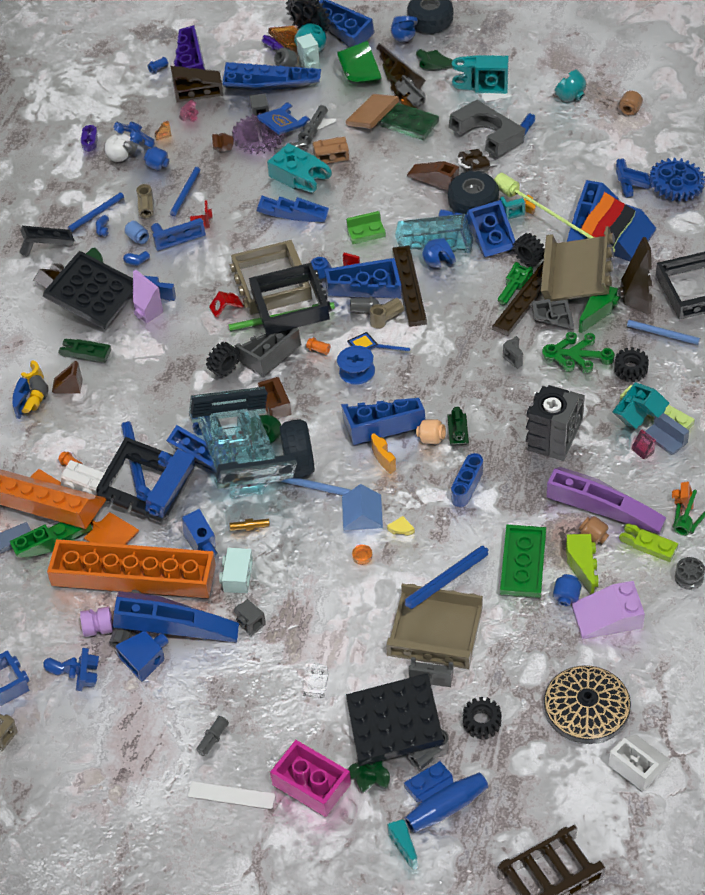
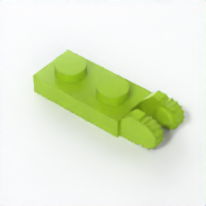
(649, 542)

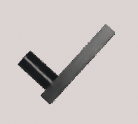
(44, 235)

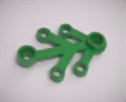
(556, 352)

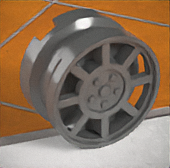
(689, 573)

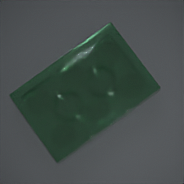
(409, 121)

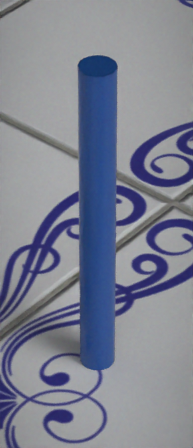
(185, 191)
(95, 212)

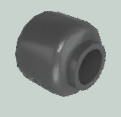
(285, 57)

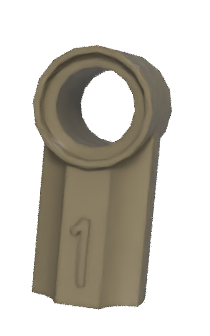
(145, 201)
(381, 313)

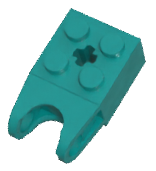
(482, 73)
(297, 168)

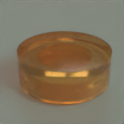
(362, 554)

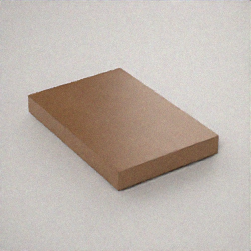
(372, 111)

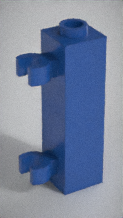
(169, 483)

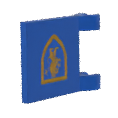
(281, 120)

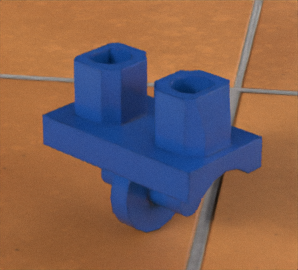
(84, 678)

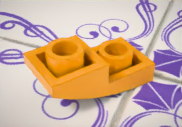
(381, 453)

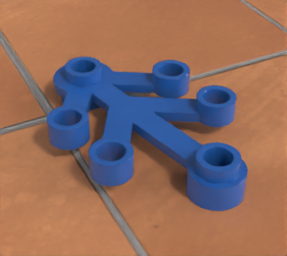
(136, 133)

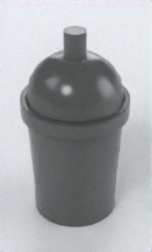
(362, 304)

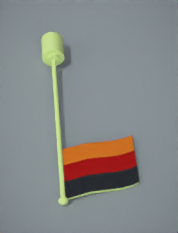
(608, 211)

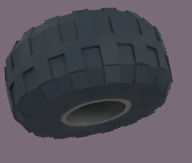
(431, 14)
(471, 191)
(297, 441)

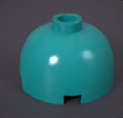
(316, 31)
(572, 87)

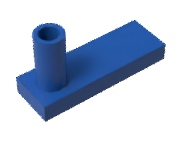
(177, 234)

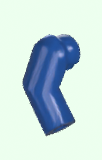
(100, 229)
(136, 260)
(54, 666)

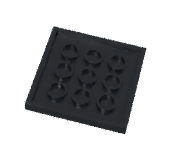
(91, 289)
(394, 719)

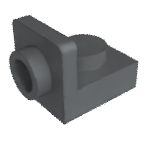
(513, 353)

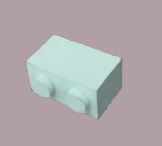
(308, 52)
(237, 570)

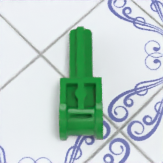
(515, 280)

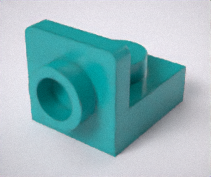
(514, 208)

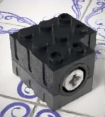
(554, 421)

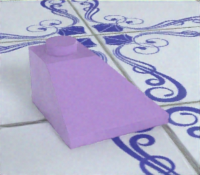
(145, 298)

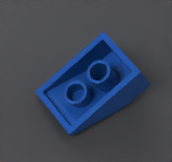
(491, 228)

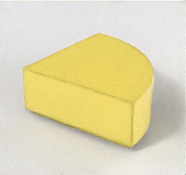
(401, 526)

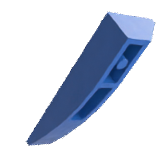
(267, 76)
(588, 201)
(170, 617)

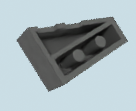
(268, 350)

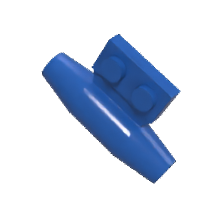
(440, 795)

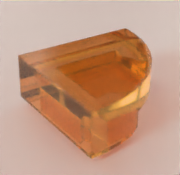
(163, 132)

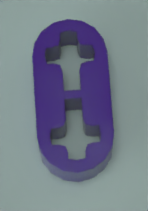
(92, 138)

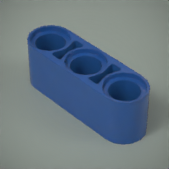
(467, 480)

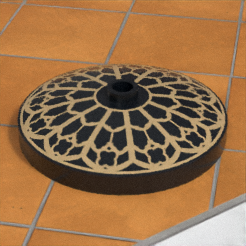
(587, 704)

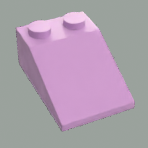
(609, 611)

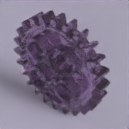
(246, 135)

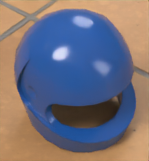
(403, 28)
(437, 251)

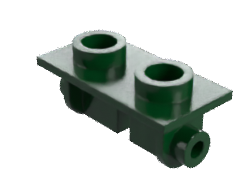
(457, 427)

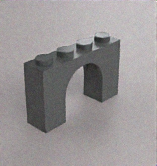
(476, 114)

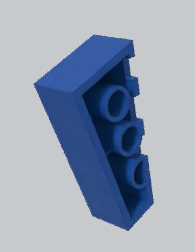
(347, 24)
(365, 279)
(382, 418)

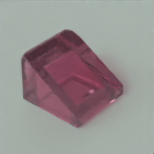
(644, 445)

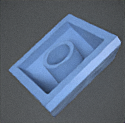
(362, 509)

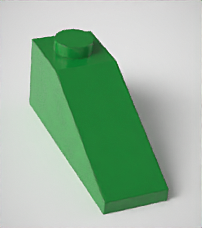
(598, 308)

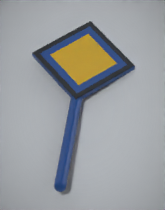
(367, 341)

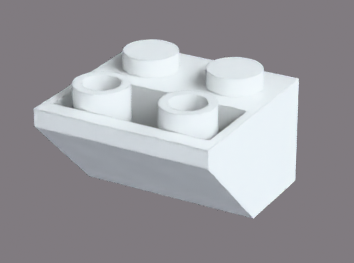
(637, 761)

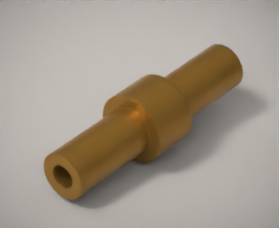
(249, 524)

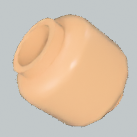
(431, 431)

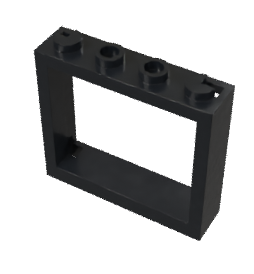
(680, 265)
(283, 279)

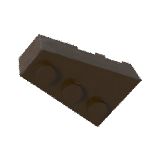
(195, 83)

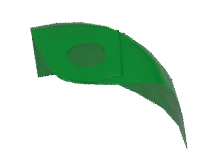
(359, 63)

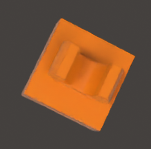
(683, 496)

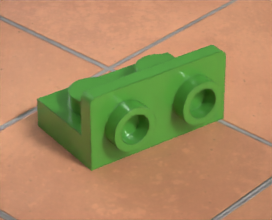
(365, 227)

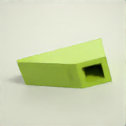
(580, 559)

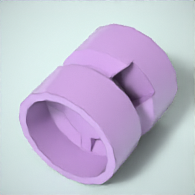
(96, 621)

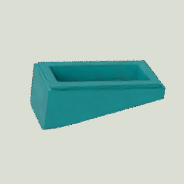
(400, 836)

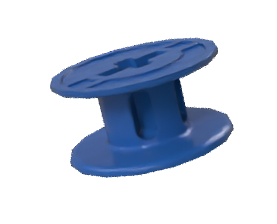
(356, 365)

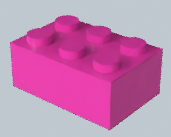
(310, 778)

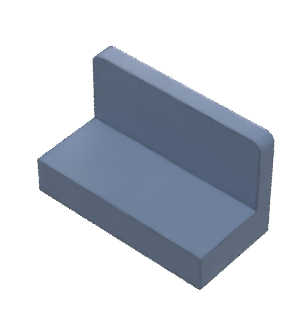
(668, 434)

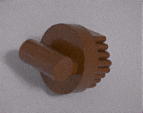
(222, 142)

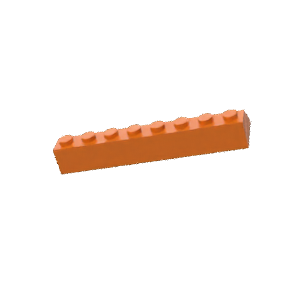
(48, 499)

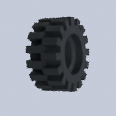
(529, 249)
(631, 356)
(223, 359)
(486, 707)

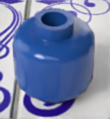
(156, 158)
(567, 590)

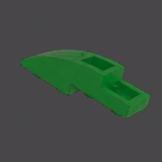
(43, 539)

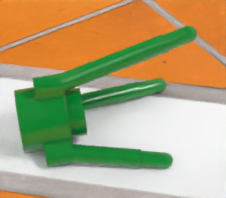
(684, 525)

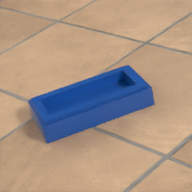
(633, 177)

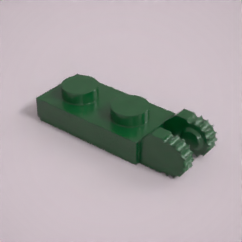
(85, 350)

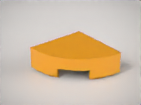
(529, 207)

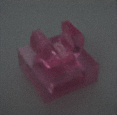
(189, 111)

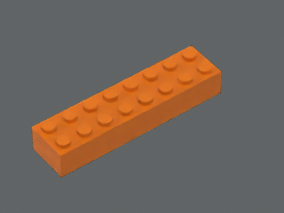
(132, 568)

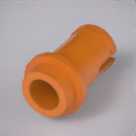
(318, 346)
(65, 457)

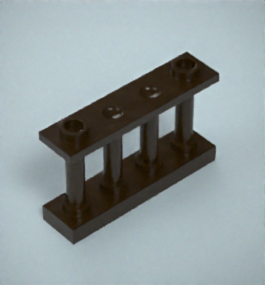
(571, 883)

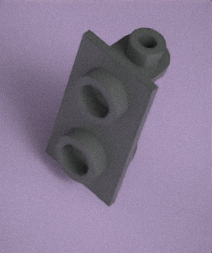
(407, 86)

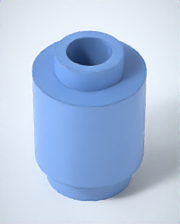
(136, 232)

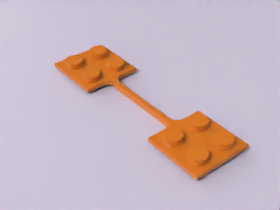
(108, 530)

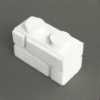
(81, 477)

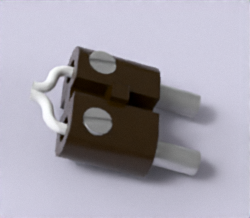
(475, 160)

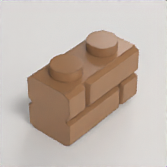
(331, 150)

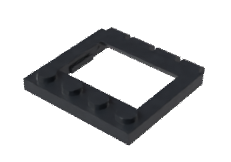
(143, 455)

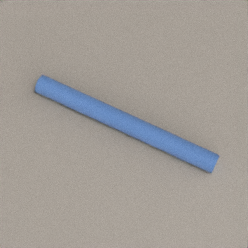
(663, 332)
(317, 486)

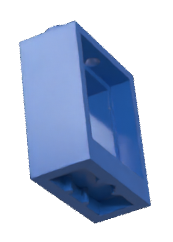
(16, 687)

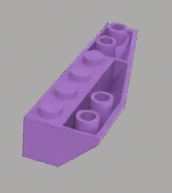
(600, 498)

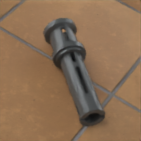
(320, 113)

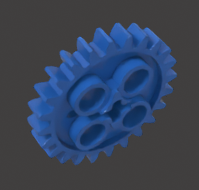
(677, 179)

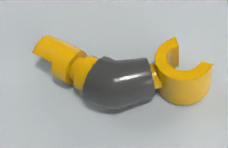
(38, 386)

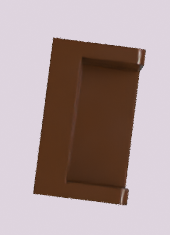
(277, 399)

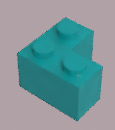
(638, 404)

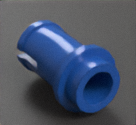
(157, 65)

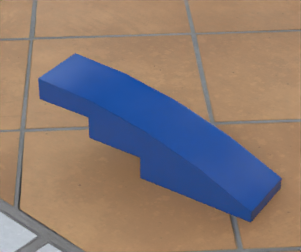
(293, 210)

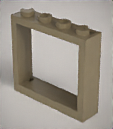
(264, 255)

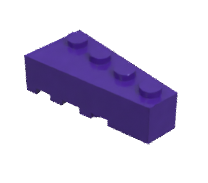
(189, 50)

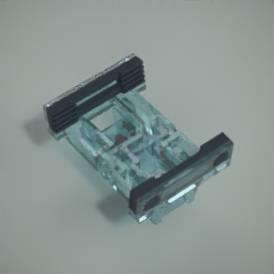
(244, 451)

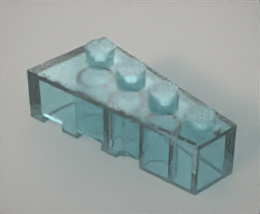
(420, 231)

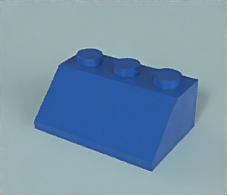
(631, 237)

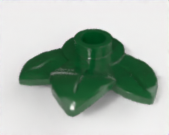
(369, 775)

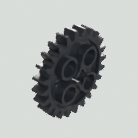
(307, 12)

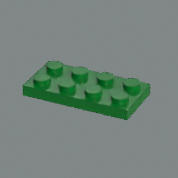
(523, 561)

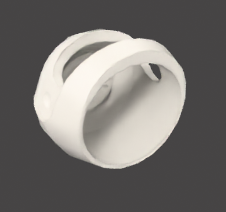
(116, 150)

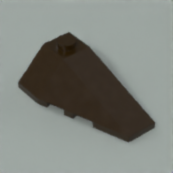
(637, 279)

